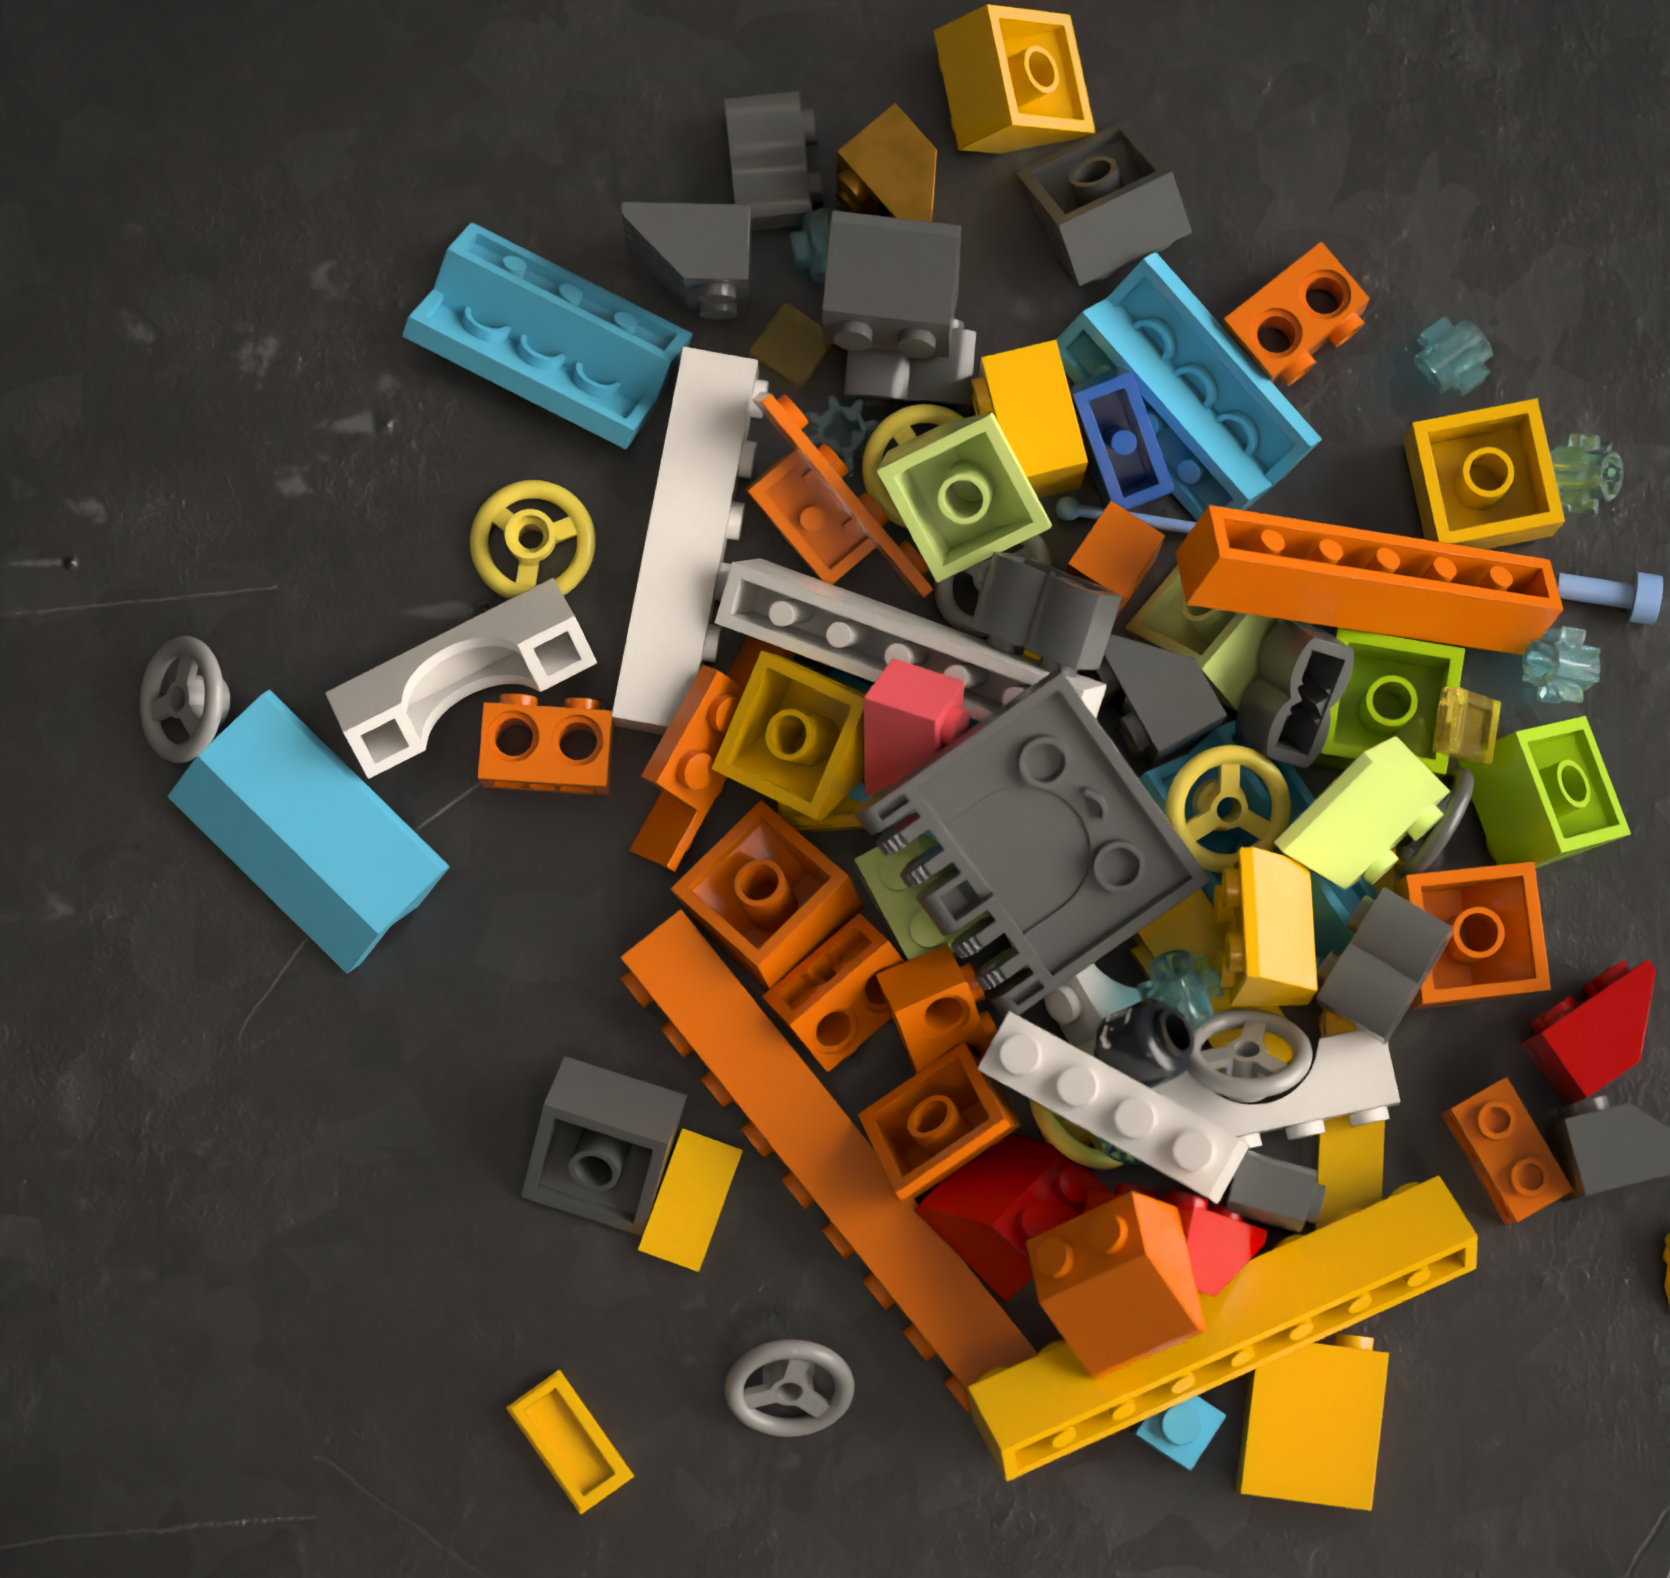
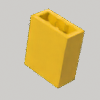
(1315, 1424)

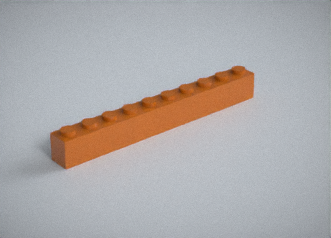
(824, 1153)

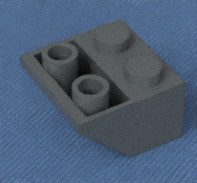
(1159, 699)

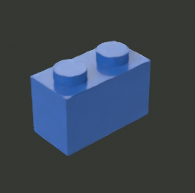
(1119, 440)

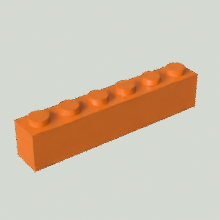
(1367, 581)

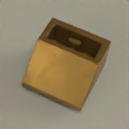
(888, 169)

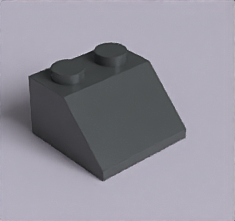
(1105, 202)
(695, 252)
(891, 284)
(603, 1145)
(1608, 1146)

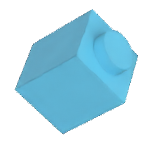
(1181, 1430)

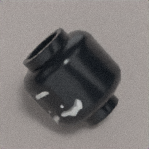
(1146, 1042)

